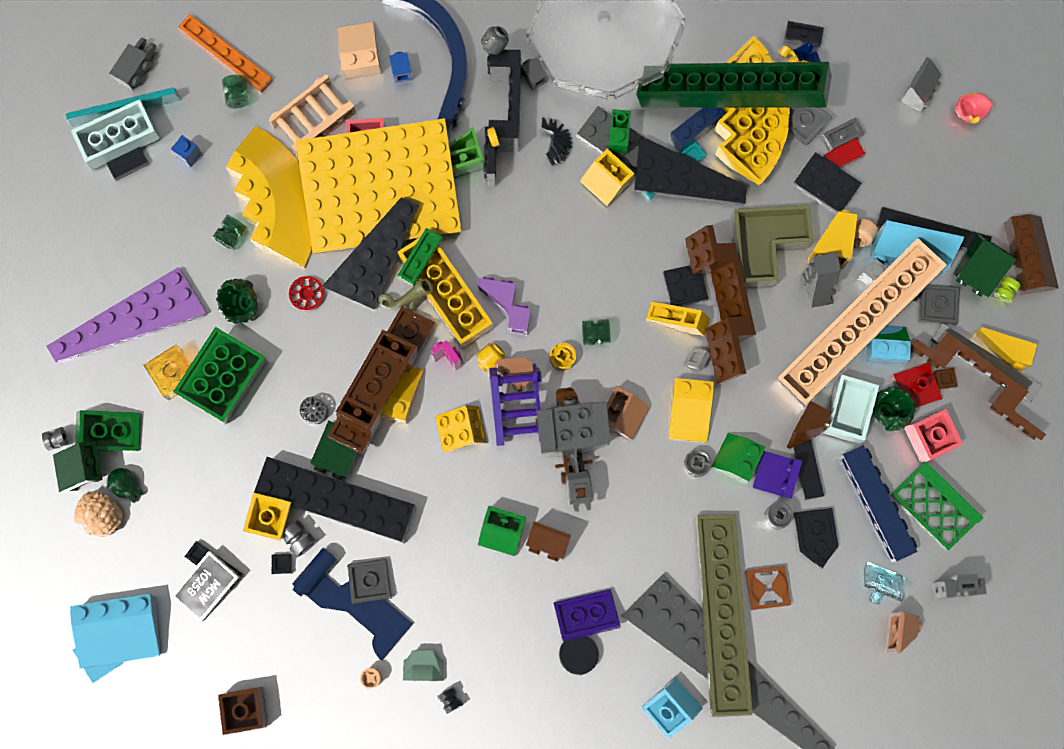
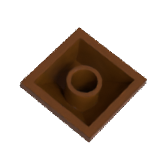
(810, 424)

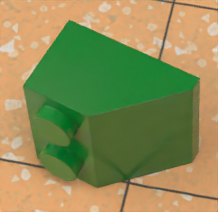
(738, 457)

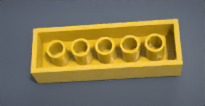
(452, 298)

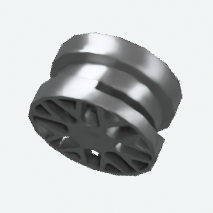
(313, 410)
(697, 462)

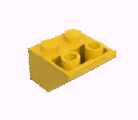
(607, 177)

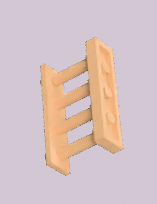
(330, 122)

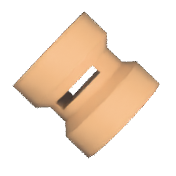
(369, 680)

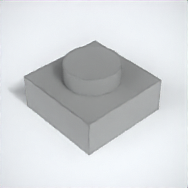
(697, 358)

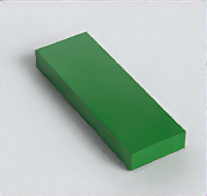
(420, 257)

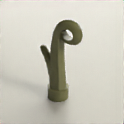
(420, 289)

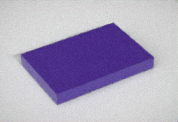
(586, 615)

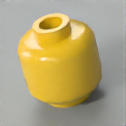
(489, 355)

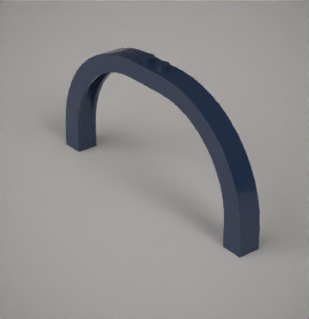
(446, 26)

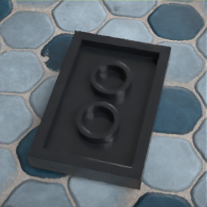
(827, 183)

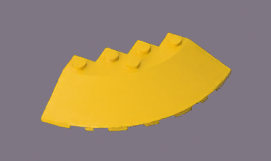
(752, 135)
(274, 196)

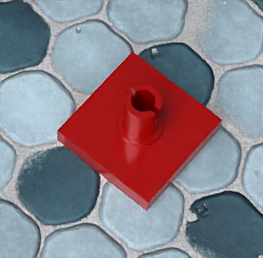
(919, 383)

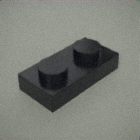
(803, 33)

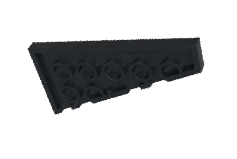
(675, 175)
(370, 263)

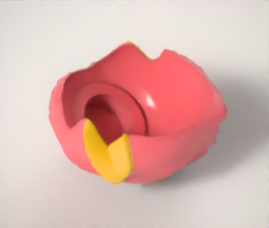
(973, 107)

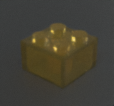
(167, 370)

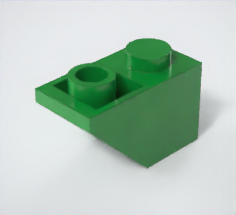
(619, 131)

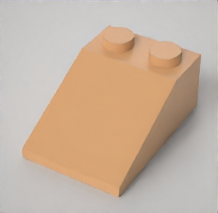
(358, 50)

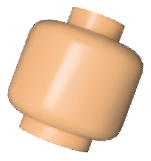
(865, 232)

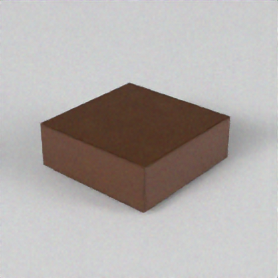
(945, 378)

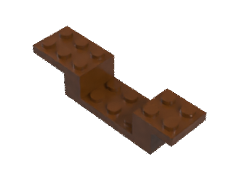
(735, 314)
(373, 385)
(1007, 395)

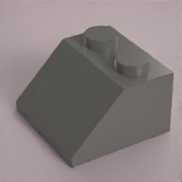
(922, 85)

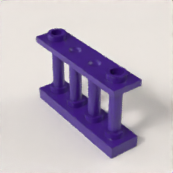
(498, 398)

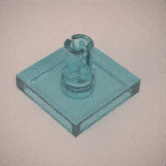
(883, 583)

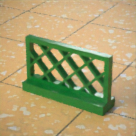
(948, 493)

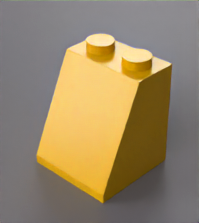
(838, 238)

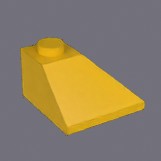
(267, 516)

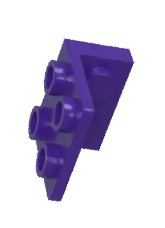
(777, 474)

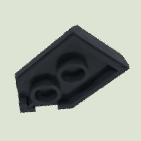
(816, 535)

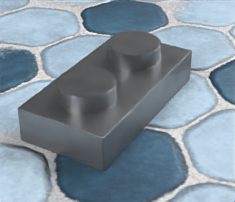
(843, 134)

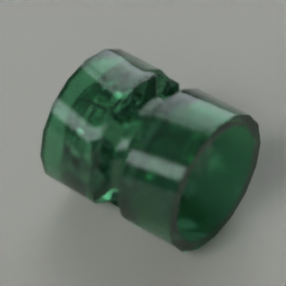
(234, 89)
(229, 232)
(596, 332)

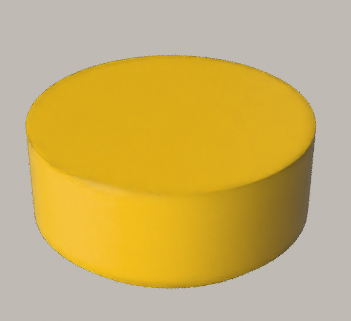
(493, 137)

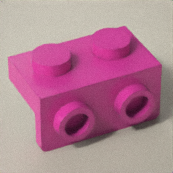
(452, 354)

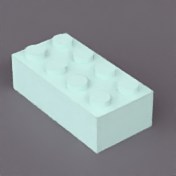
(115, 134)

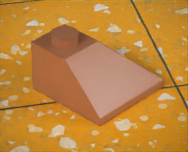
(902, 631)

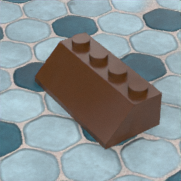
(1030, 248)

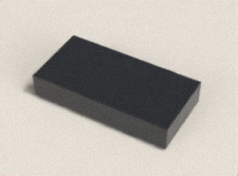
(127, 163)

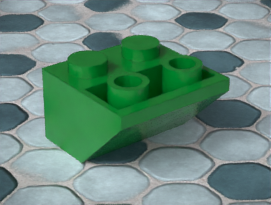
(501, 530)

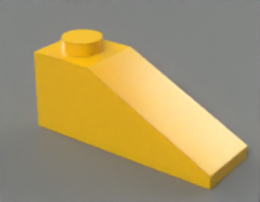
(678, 318)
(1010, 349)

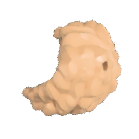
(98, 514)

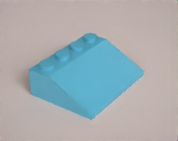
(896, 237)
(115, 630)

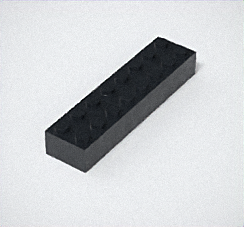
(336, 500)

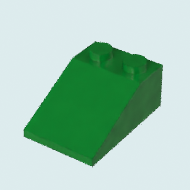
(108, 429)

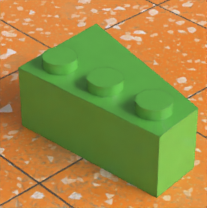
(466, 153)

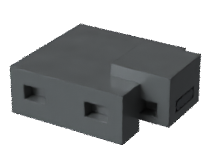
(960, 586)

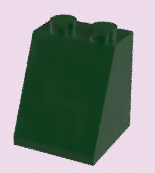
(983, 266)

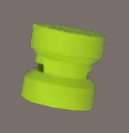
(1007, 290)

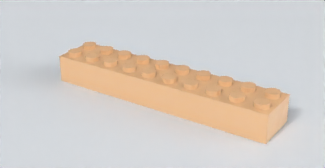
(862, 321)

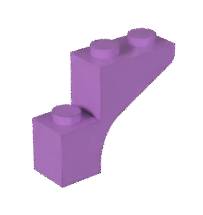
(503, 294)

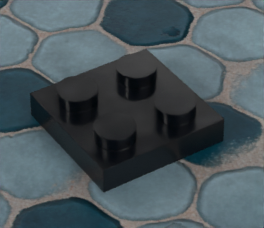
(684, 286)

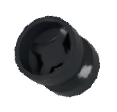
(449, 700)

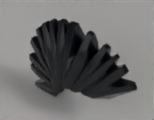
(558, 142)

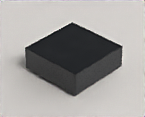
(281, 564)

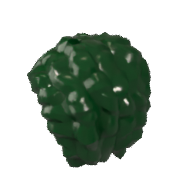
(237, 300)
(894, 408)

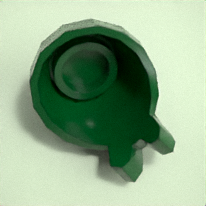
(123, 484)

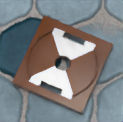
(757, 592)

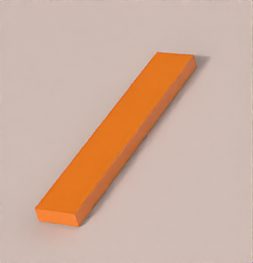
(225, 53)

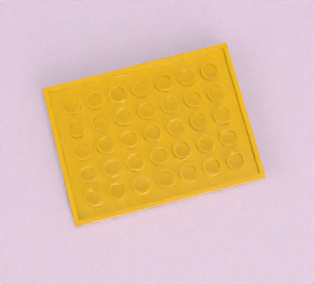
(362, 174)

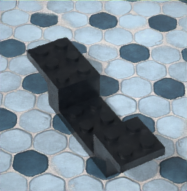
(504, 68)

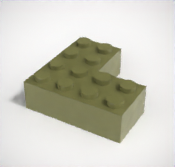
(764, 230)

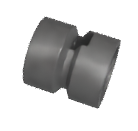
(778, 516)
(297, 538)

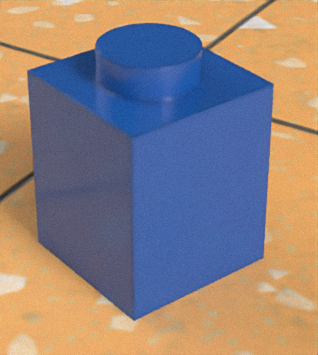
(400, 67)
(186, 150)

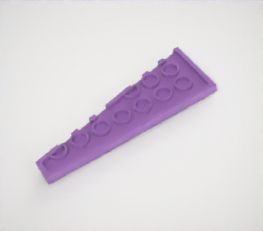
(149, 309)

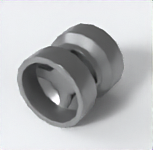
(54, 439)

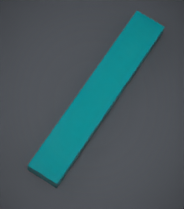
(149, 100)

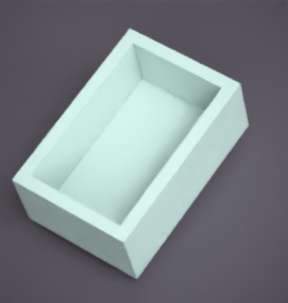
(851, 408)

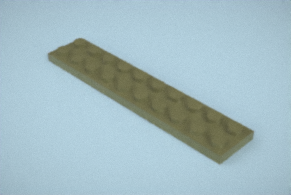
(723, 616)

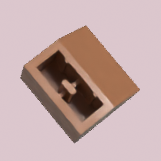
(516, 366)
(625, 412)

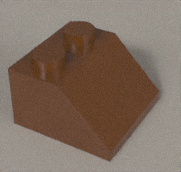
(547, 541)

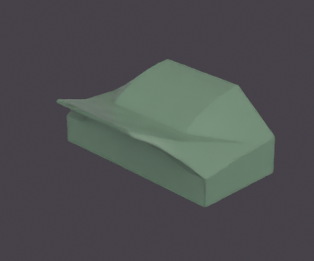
(423, 666)

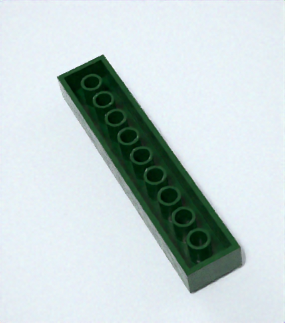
(739, 86)

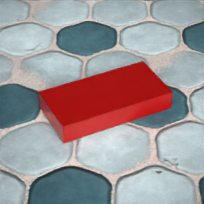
(845, 154)

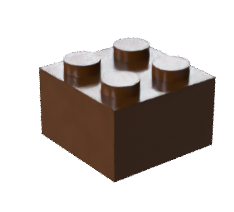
(242, 711)

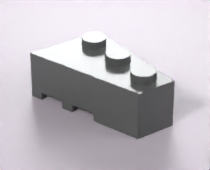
(820, 278)

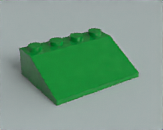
(220, 375)

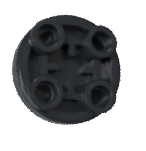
(579, 655)

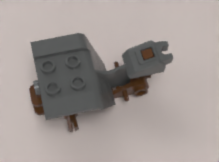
(573, 430)

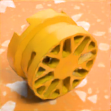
(562, 356)

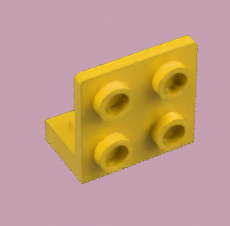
(461, 428)

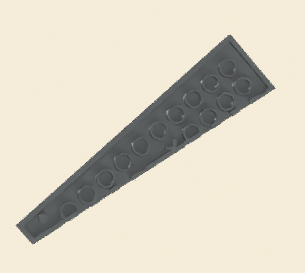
(679, 627)

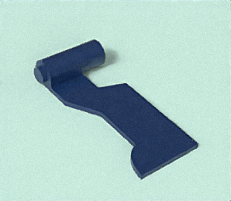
(376, 616)

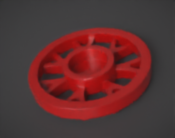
(306, 293)

